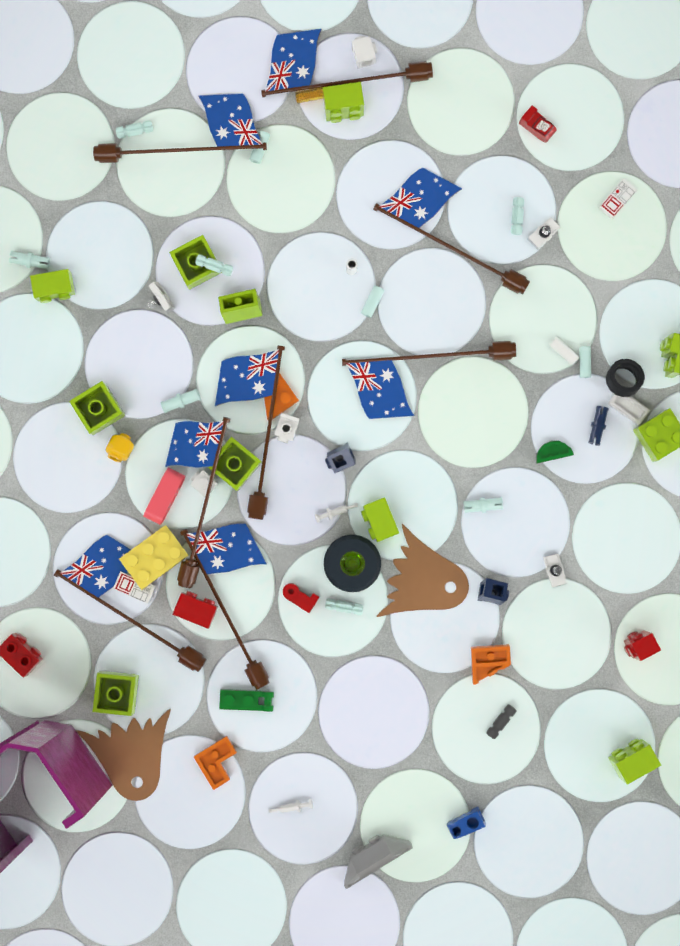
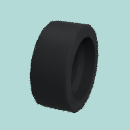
(634, 368)

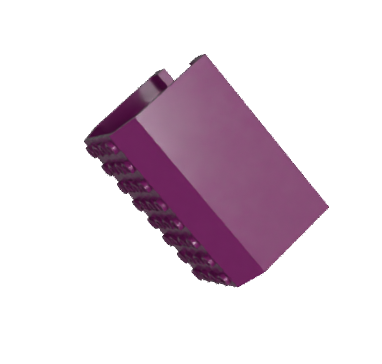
(70, 767)

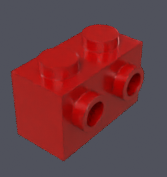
(195, 609)
(641, 645)
(20, 654)

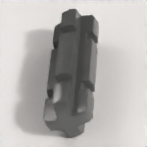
(501, 721)

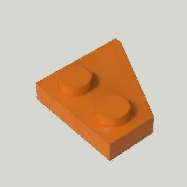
(284, 399)
(488, 660)

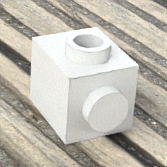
(364, 51)
(200, 482)

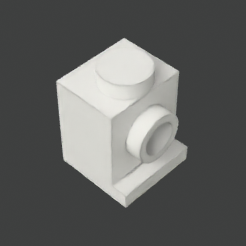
(292, 422)

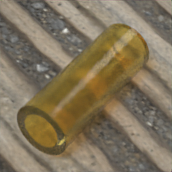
(309, 95)

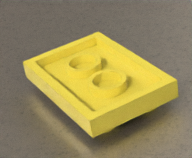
(153, 557)

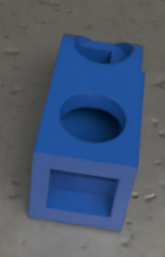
(466, 823)

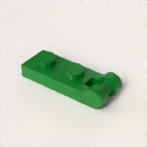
(245, 700)

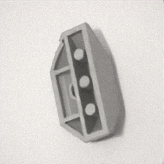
(374, 856)

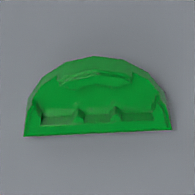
(552, 451)

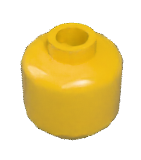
(119, 447)

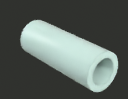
(257, 154)
(372, 301)
(585, 361)

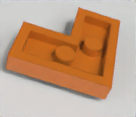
(210, 761)

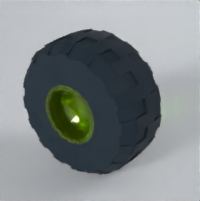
(352, 563)

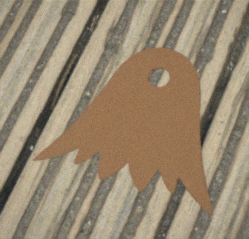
(424, 580)
(131, 755)

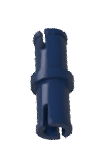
(598, 425)

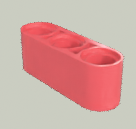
(164, 496)

